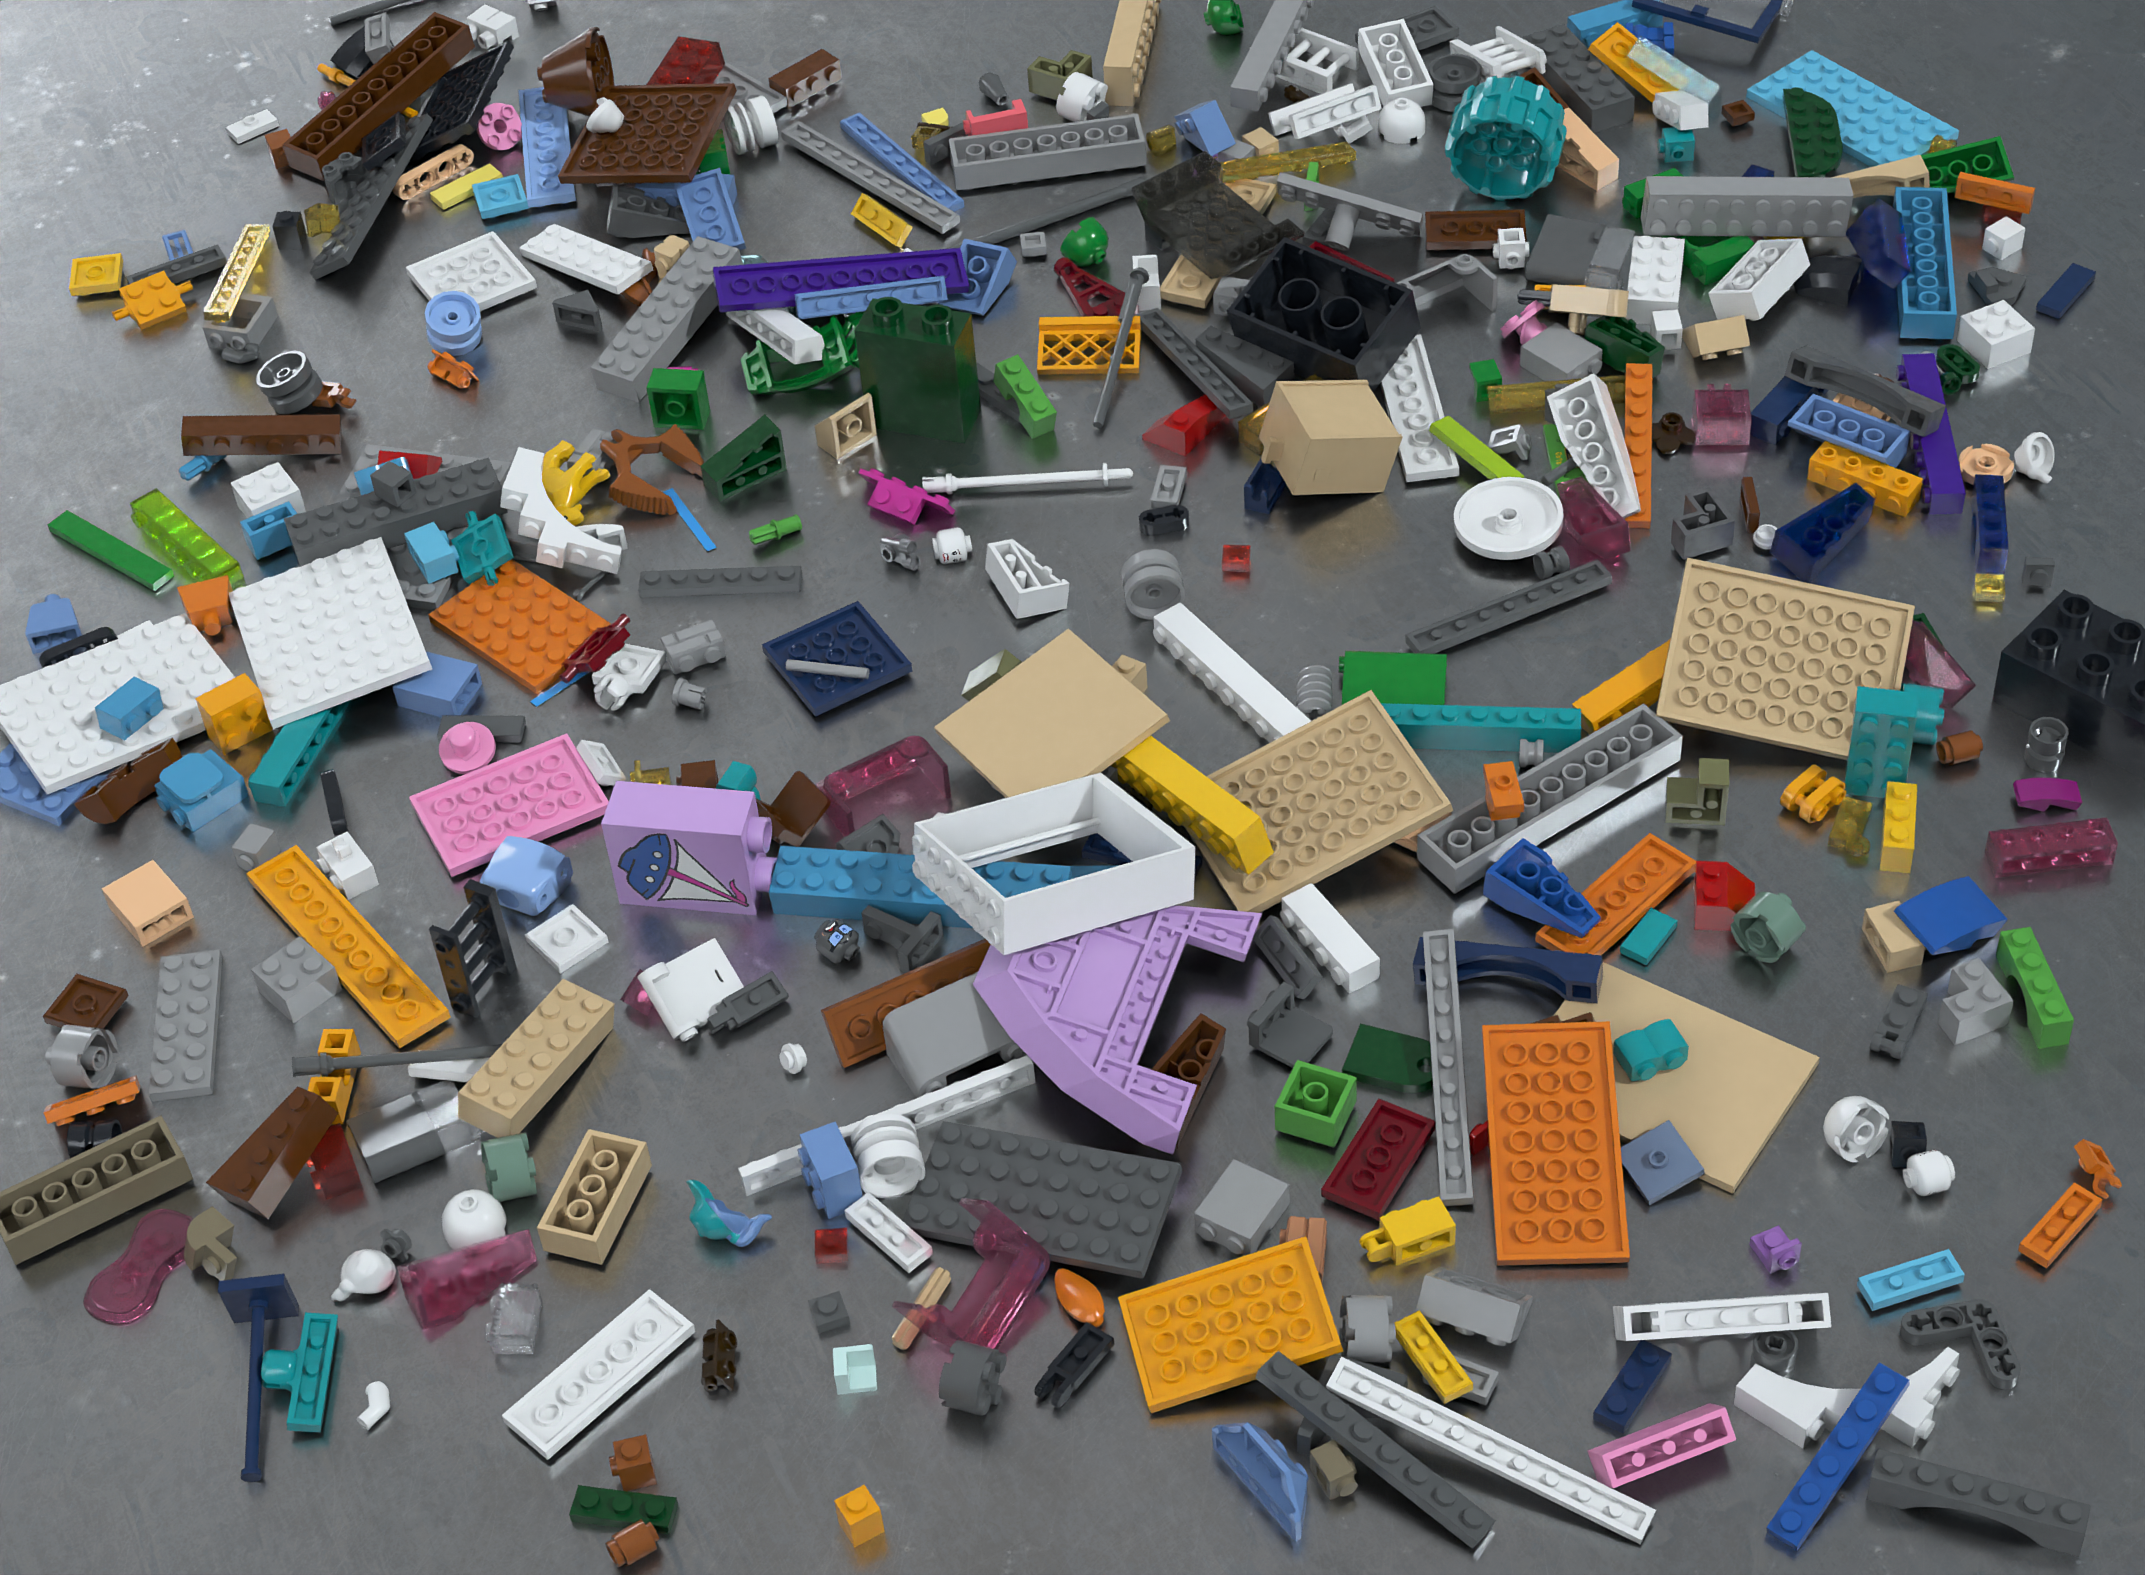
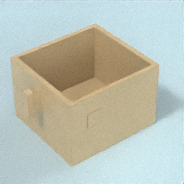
(1329, 437)

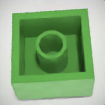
(1315, 1103)

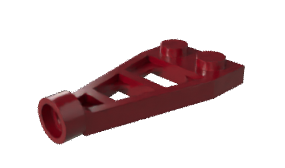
(1074, 276)

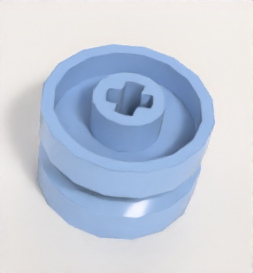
(453, 323)

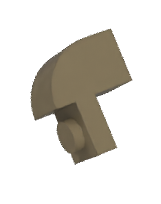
(208, 1242)

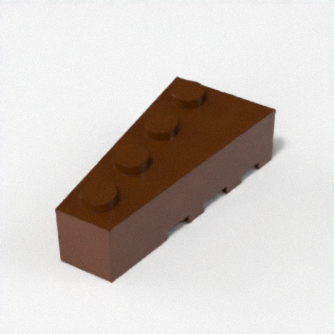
(1194, 1059)
(274, 1153)

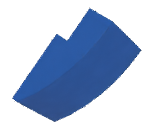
(1951, 916)

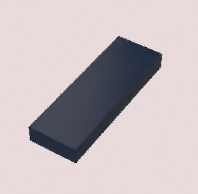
(2065, 290)

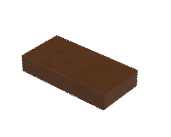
(1749, 504)

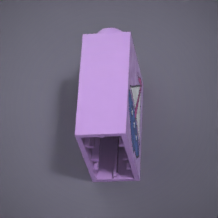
(688, 847)

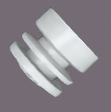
(754, 124)
(887, 1155)

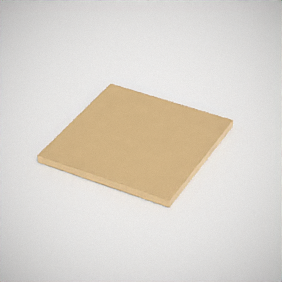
(1051, 720)

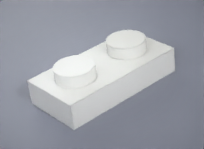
(600, 763)

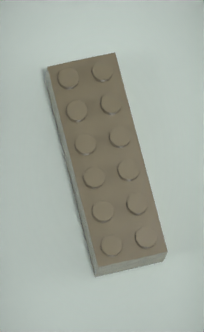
(90, 1189)

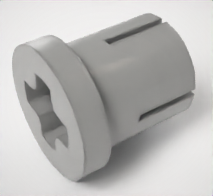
(688, 694)

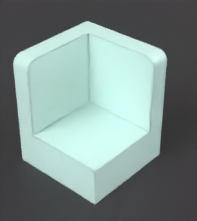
(854, 1369)

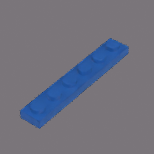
(1838, 1456)

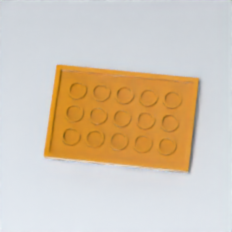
(1227, 1323)

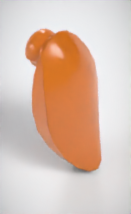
(1079, 1297)

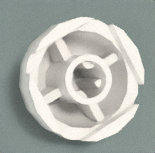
(1401, 121)
(1855, 1127)
(472, 1218)

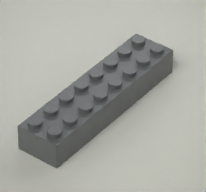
(439, 499)

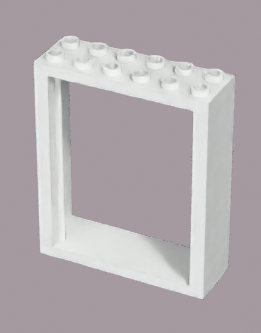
(1041, 818)

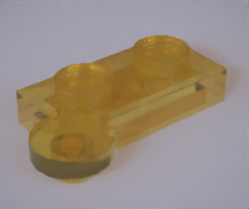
(1850, 827)

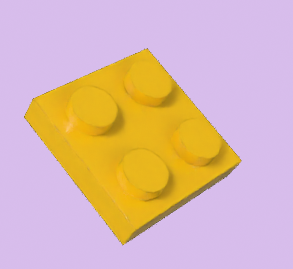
(96, 274)

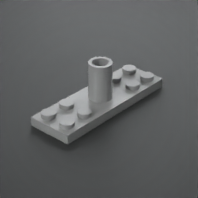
(1348, 209)

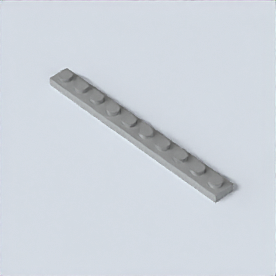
(870, 177)
(1448, 1068)

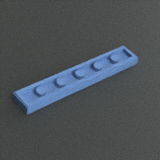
(859, 297)

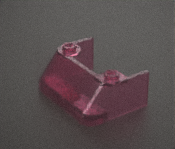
(877, 769)
(998, 1290)

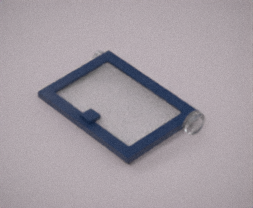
(1735, 18)

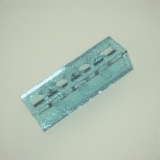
(1673, 70)

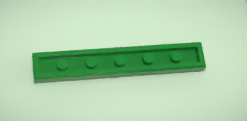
(111, 550)

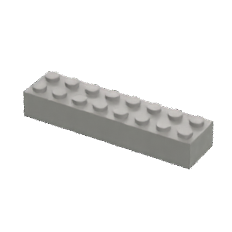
(1047, 152)
(1746, 206)
(663, 321)

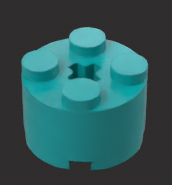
(1927, 712)

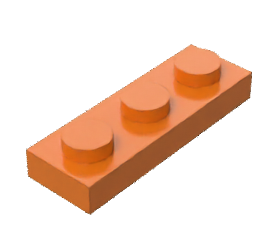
(1994, 192)
(2060, 1225)

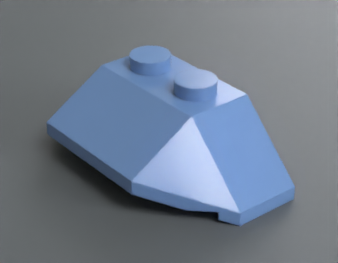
(1265, 1471)

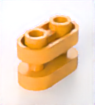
(1813, 794)

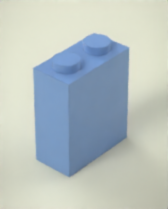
(441, 690)

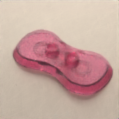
(133, 1281)

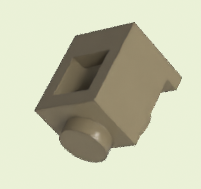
(1333, 1470)

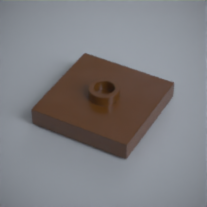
(85, 1003)

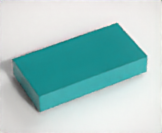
(1648, 936)

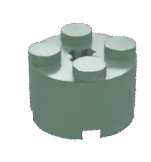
(1767, 926)
(508, 1167)

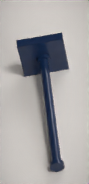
(254, 1302)

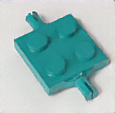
(482, 548)

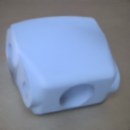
(527, 874)

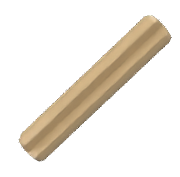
(928, 1296)

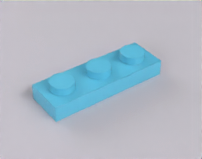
(1910, 1279)

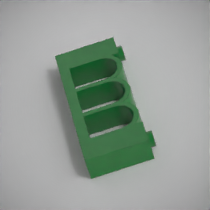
(1706, 263)

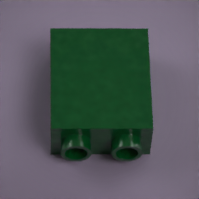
(919, 368)

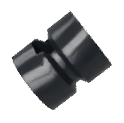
(86, 1135)

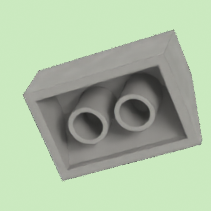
(1473, 1305)

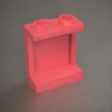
(997, 122)

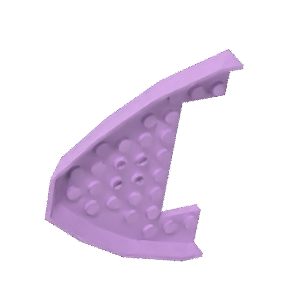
(1091, 1003)

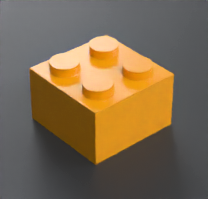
(234, 713)

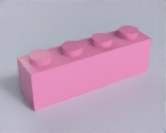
(1661, 1445)

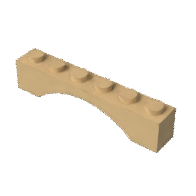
(1885, 177)

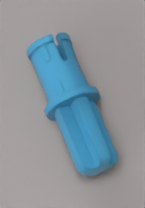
(198, 465)

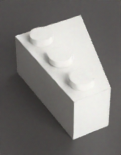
(1024, 582)

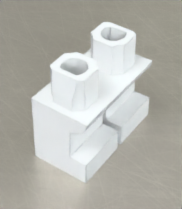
(492, 26)

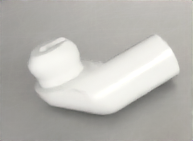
(378, 1404)

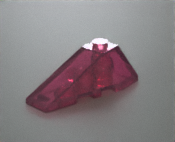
(455, 1280)

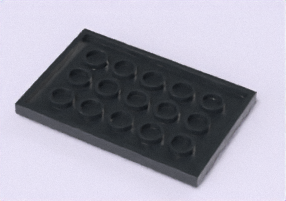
(461, 99)

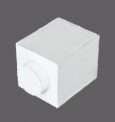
(2003, 238)
(1667, 328)

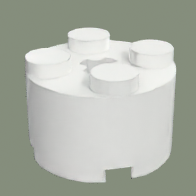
(1080, 96)

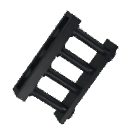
(493, 947)

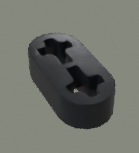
(1164, 520)

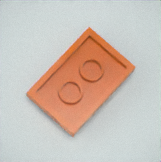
(92, 1101)

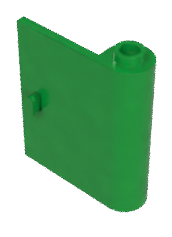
(1394, 676)

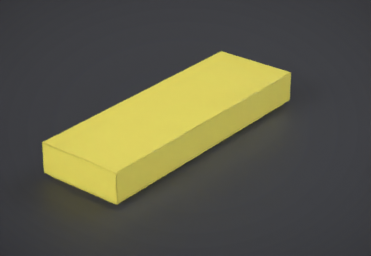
(462, 188)

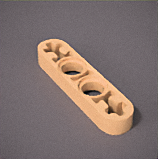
(456, 159)

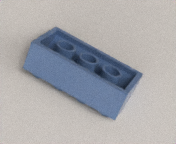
(1851, 430)

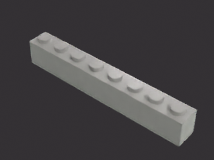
(1268, 53)

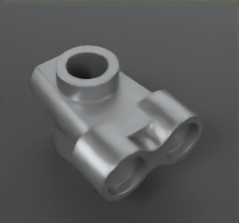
(901, 550)

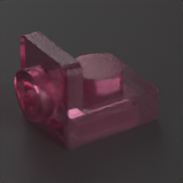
(637, 997)

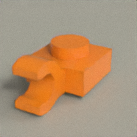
(2095, 1161)

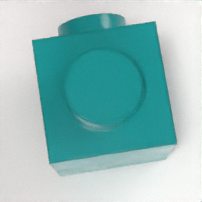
(1676, 145)

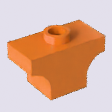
(1502, 791)

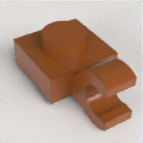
(332, 394)

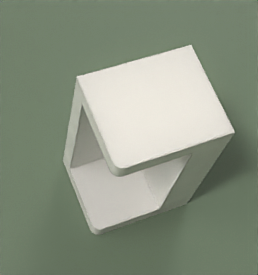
(1150, 291)

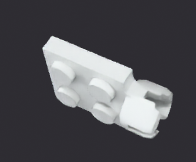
(626, 673)

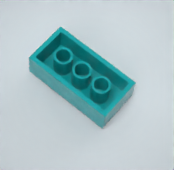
(1880, 740)

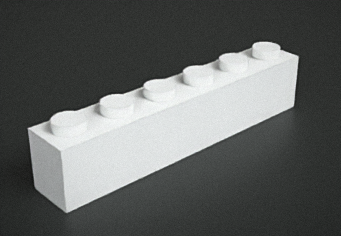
(782, 333)

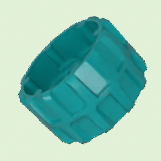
(1506, 138)

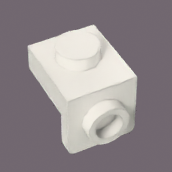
(1353, 128)

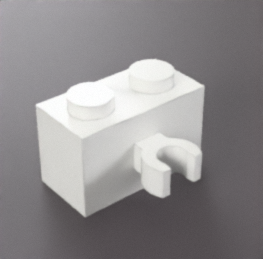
(346, 865)

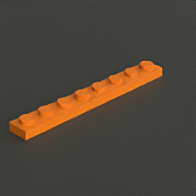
(1639, 436)

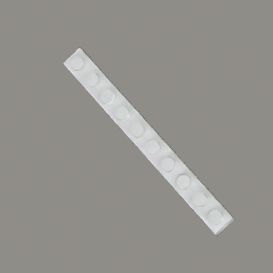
(921, 1111)
(1491, 1450)

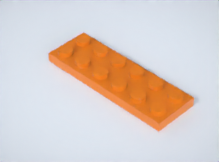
(1625, 895)

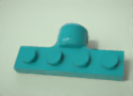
(304, 1371)

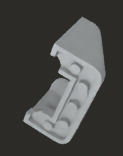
(944, 1035)

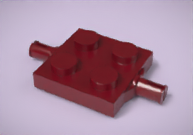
(595, 650)

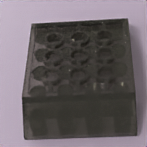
(1208, 218)

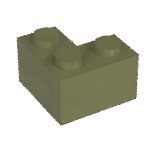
(1049, 76)
(989, 673)
(1701, 798)

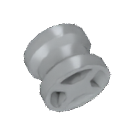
(1530, 752)

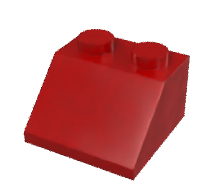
(1719, 895)

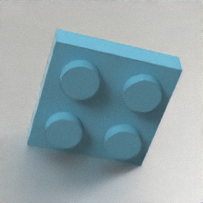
(500, 196)

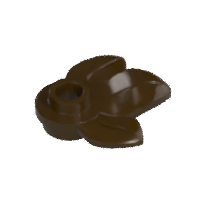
(1671, 433)

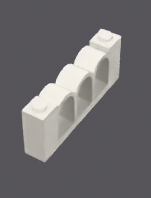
(1721, 1316)

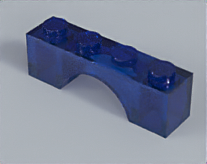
(1991, 521)

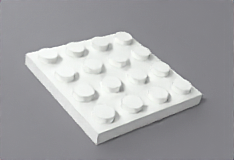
(478, 268)

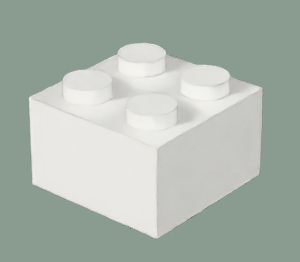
(1995, 334)
(266, 490)

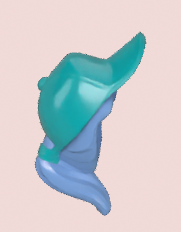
(718, 1222)

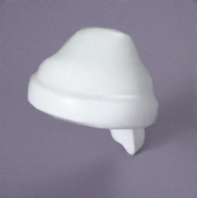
(605, 118)
(2035, 457)
(365, 1273)

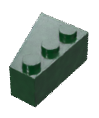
(1624, 343)

